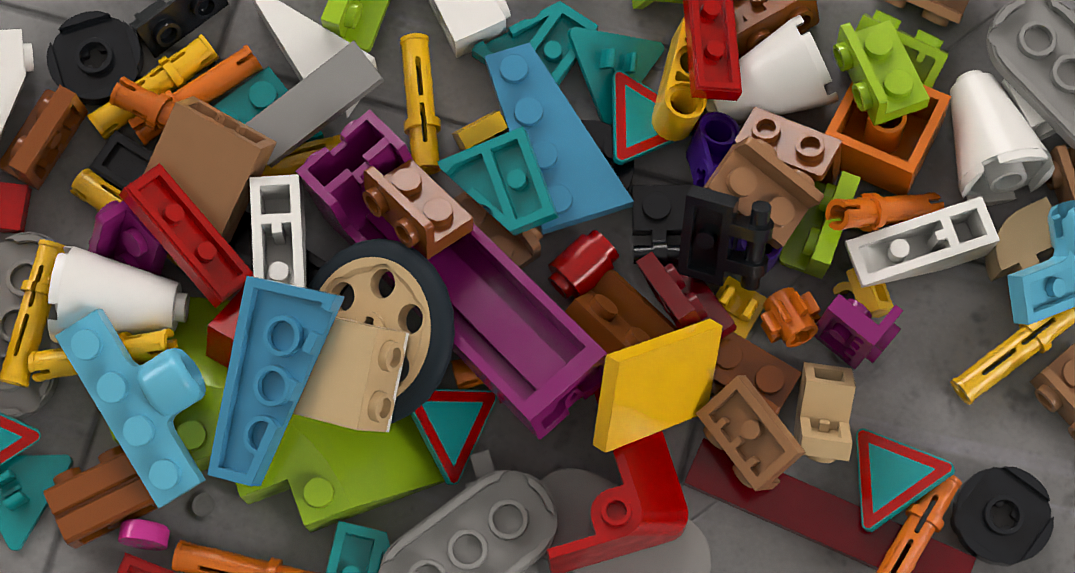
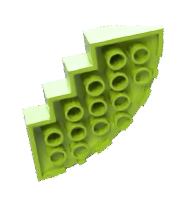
(325, 465)

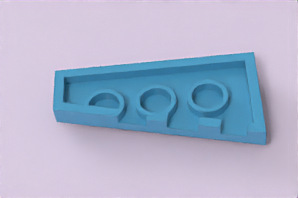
(570, 160)
(268, 368)

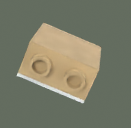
(355, 377)

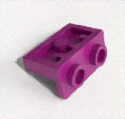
(125, 238)
(852, 334)

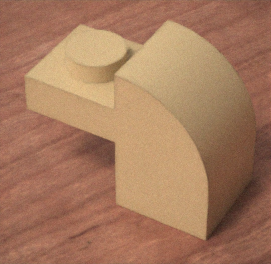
(1022, 241)
(825, 412)

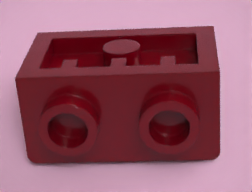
(683, 297)

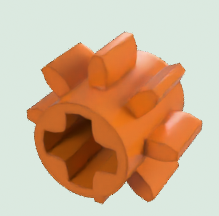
(790, 317)

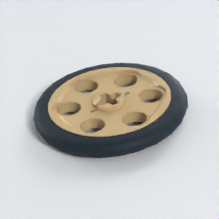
(415, 285)

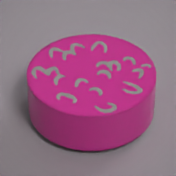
(144, 534)

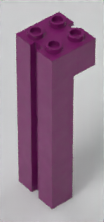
(502, 319)

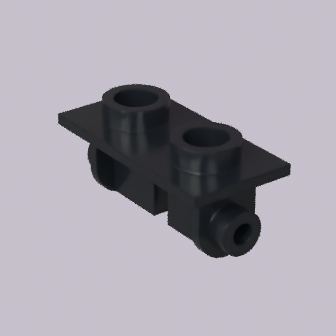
(167, 23)

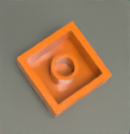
(891, 151)

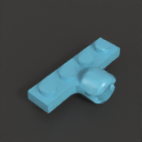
(1050, 285)
(139, 402)

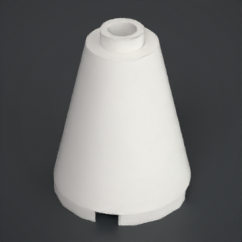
(780, 76)
(994, 142)
(128, 295)

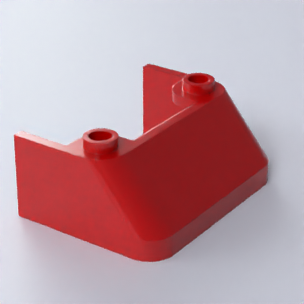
(631, 516)

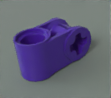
(710, 145)

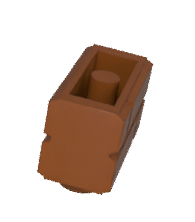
(98, 498)

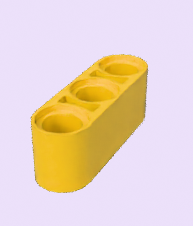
(676, 94)

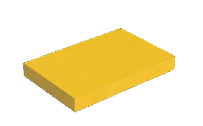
(656, 384)

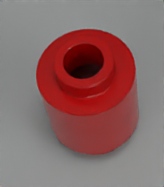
(582, 264)

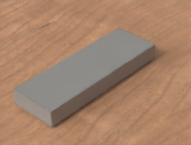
(316, 101)

